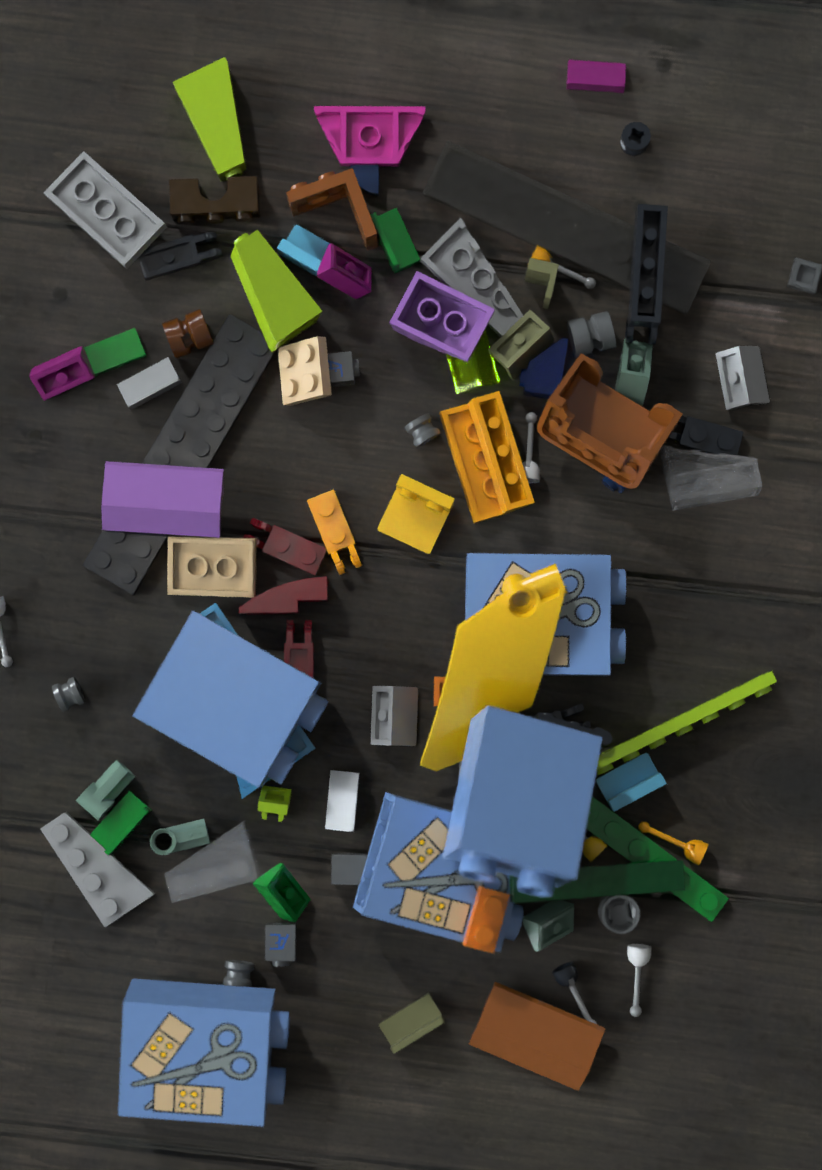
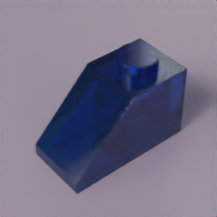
(544, 371)

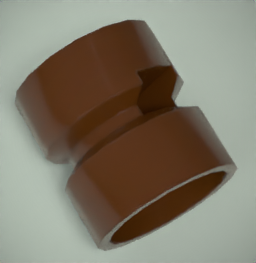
(198, 336)

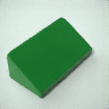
(282, 892)

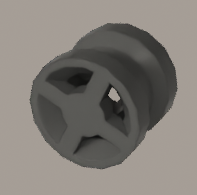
(422, 430)
(68, 694)
(238, 973)

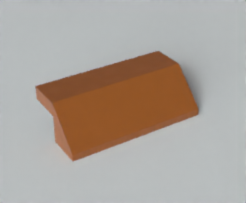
(537, 1036)

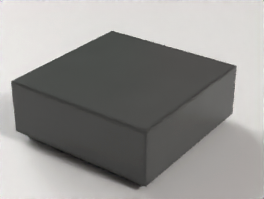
(805, 275)

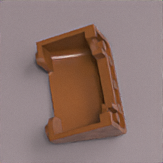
(605, 425)

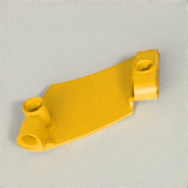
(496, 660)

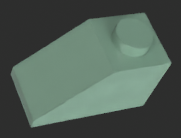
(634, 371)

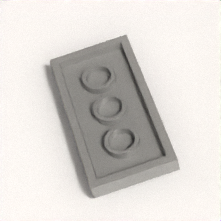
(105, 210)

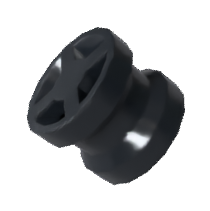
(633, 144)

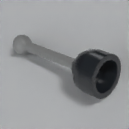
(566, 976)

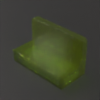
(476, 372)

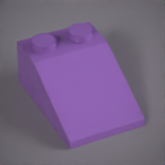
(441, 317)

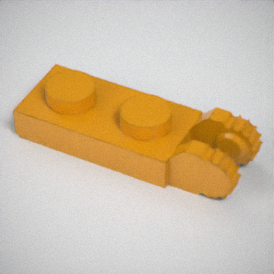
(333, 528)

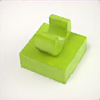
(274, 801)

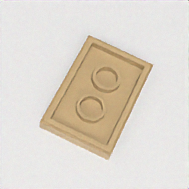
(211, 566)

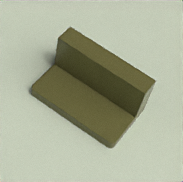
(544, 274)
(522, 344)
(411, 1022)

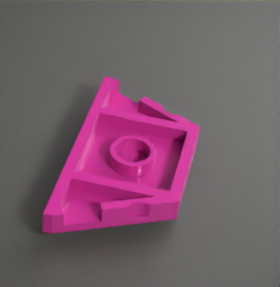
(369, 132)

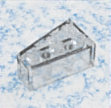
(708, 478)
(217, 866)

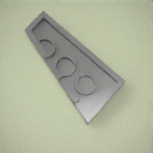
(462, 266)
(101, 878)

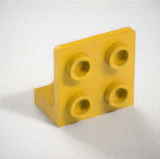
(416, 514)

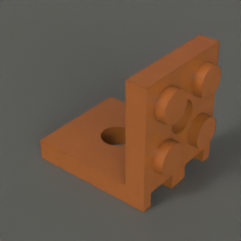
(332, 188)

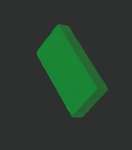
(115, 351)

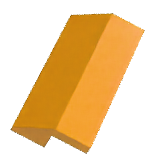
(486, 457)

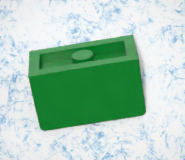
(395, 240)
(120, 822)

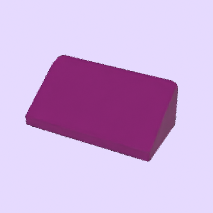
(596, 76)
(345, 272)
(62, 373)

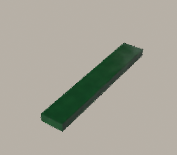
(613, 880)

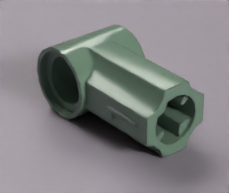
(101, 796)
(183, 836)

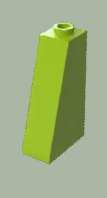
(213, 112)
(273, 291)

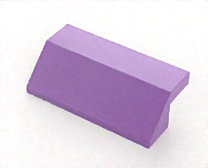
(162, 499)

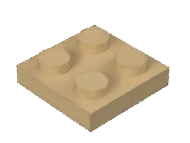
(304, 371)

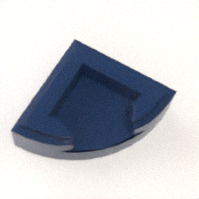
(367, 178)

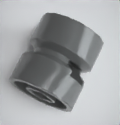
(591, 334)
(619, 913)

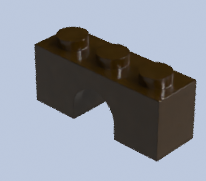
(239, 201)

